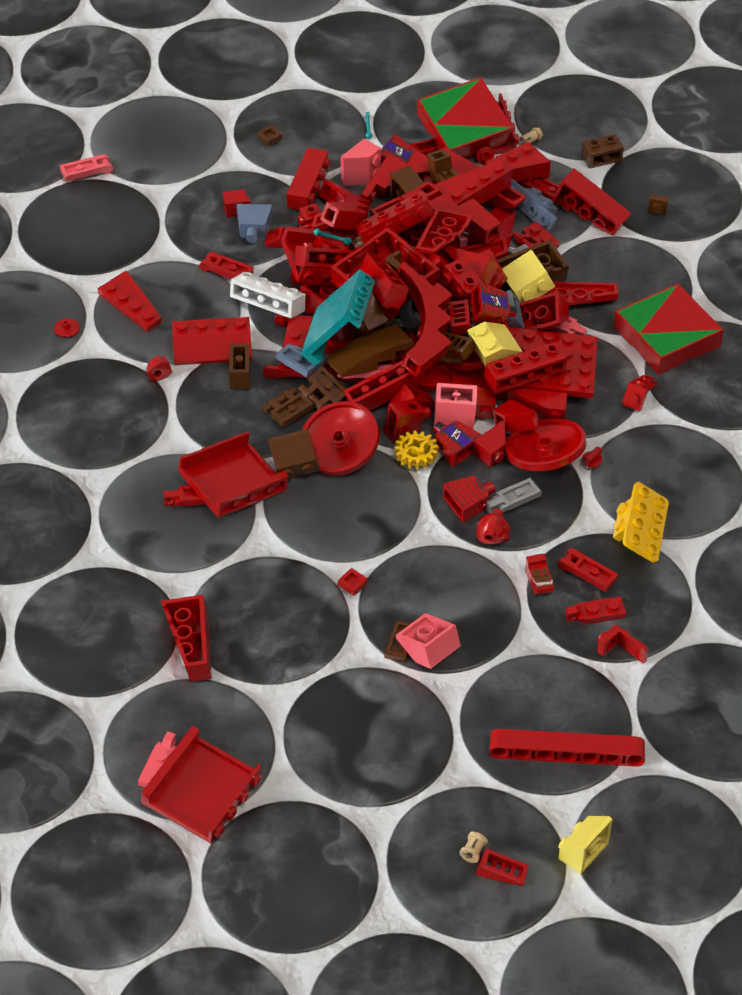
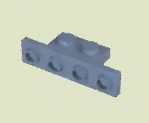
(537, 206)

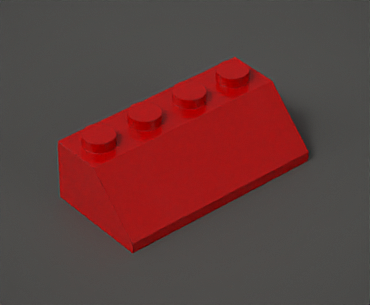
(208, 339)

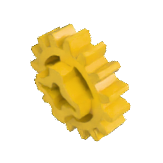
(416, 450)

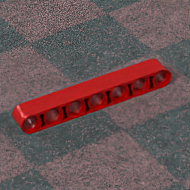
(567, 747)

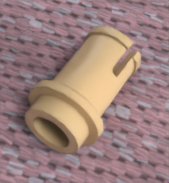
(534, 135)

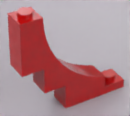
(381, 180)

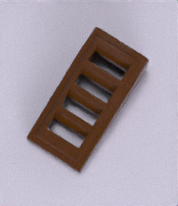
(460, 353)

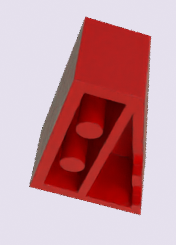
(525, 162)

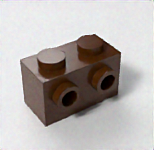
(602, 151)

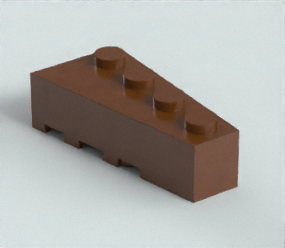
(549, 258)

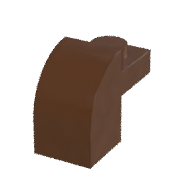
(440, 166)

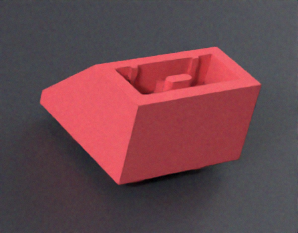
(455, 403)

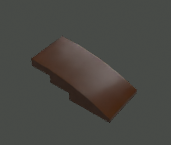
(368, 350)

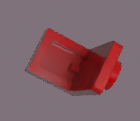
(637, 392)
(620, 636)

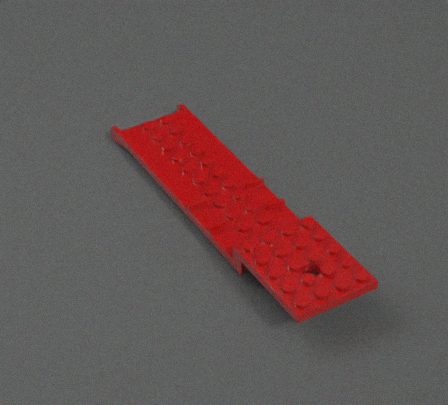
(575, 381)

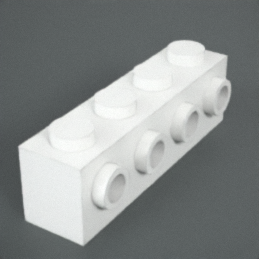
(267, 295)

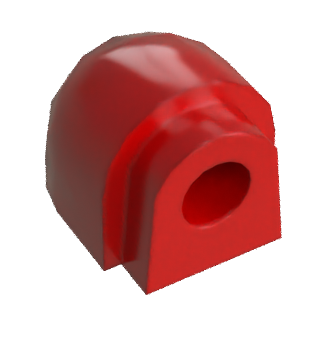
(158, 368)

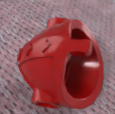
(494, 526)

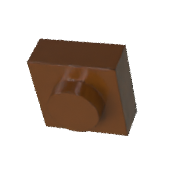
(269, 135)
(658, 204)

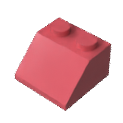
(360, 163)
(429, 640)

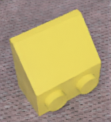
(527, 277)
(493, 342)
(585, 842)

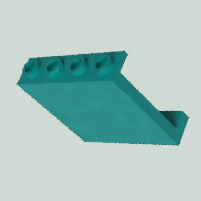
(343, 306)

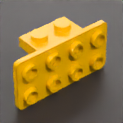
(642, 522)

